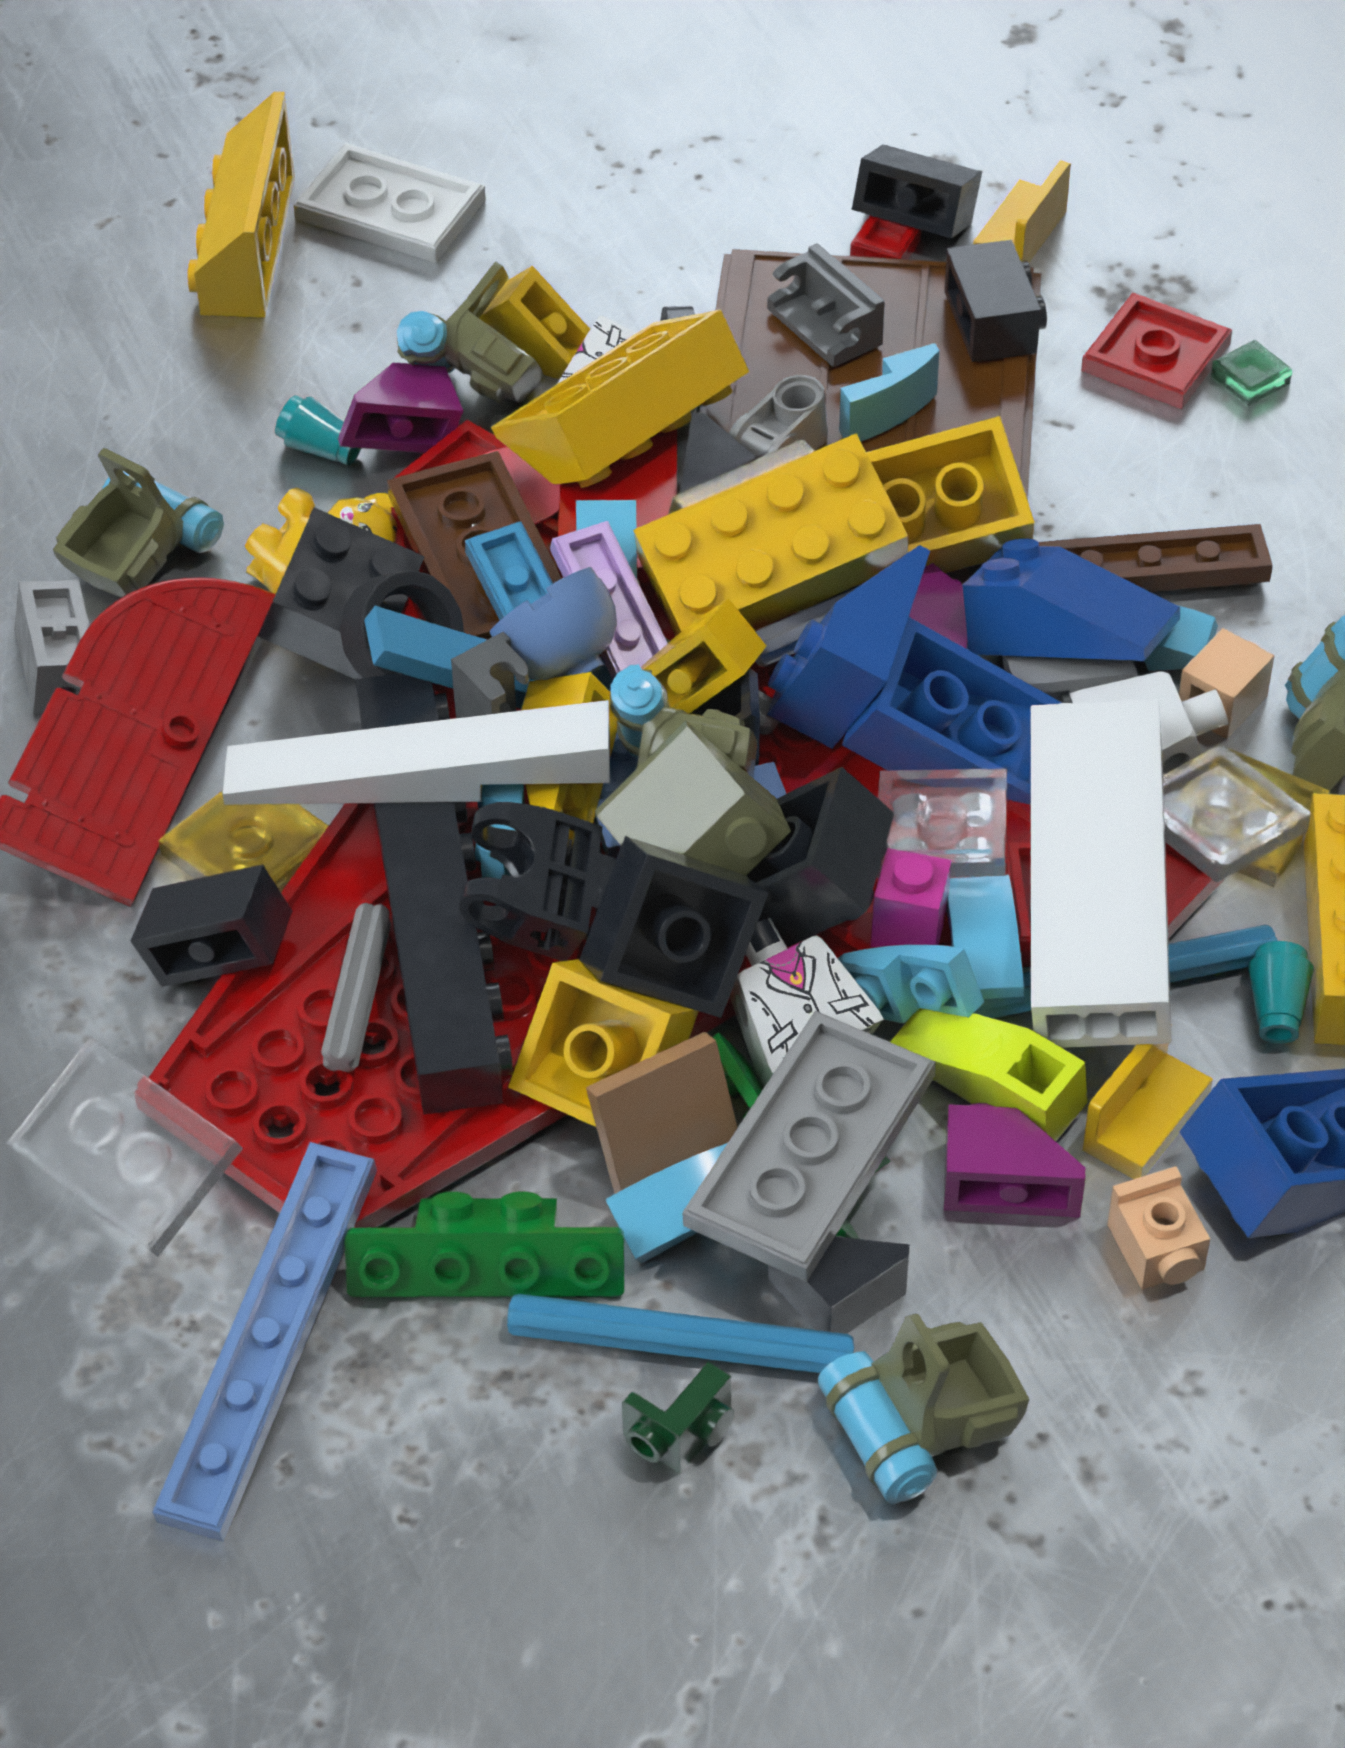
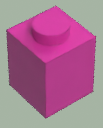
(910, 899)

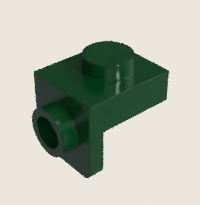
(694, 1419)

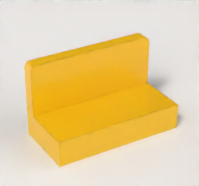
(1030, 213)
(1142, 1109)

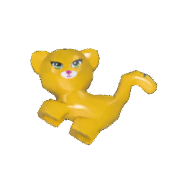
(275, 547)

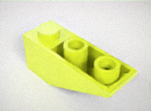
(1000, 1065)

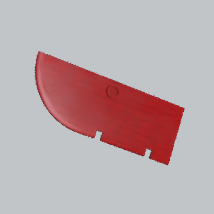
(122, 751)

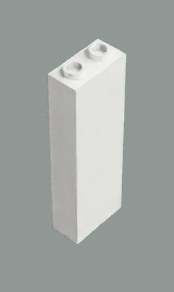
(1099, 875)

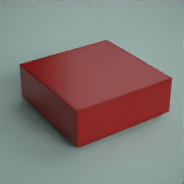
(885, 239)

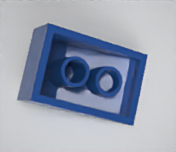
(1060, 607)
(847, 654)
(949, 713)
(1274, 1148)

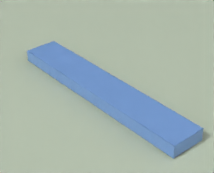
(265, 1343)

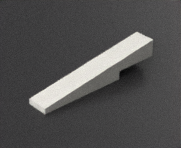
(425, 759)

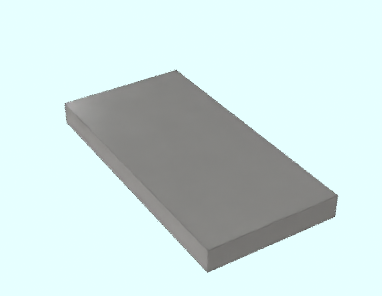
(809, 1145)

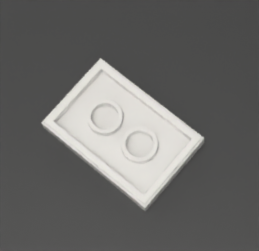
(390, 202)

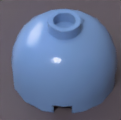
(563, 628)

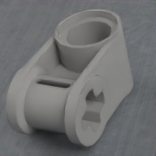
(785, 416)

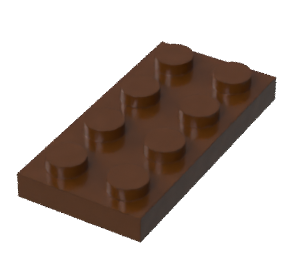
(452, 505)

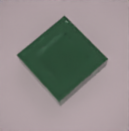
(1251, 372)

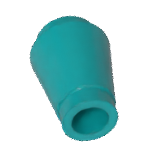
(313, 430)
(1280, 988)

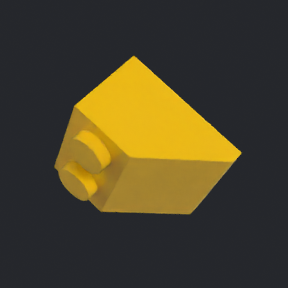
(589, 1033)

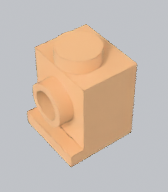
(1158, 1229)

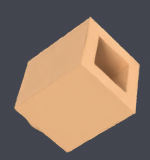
(1237, 672)

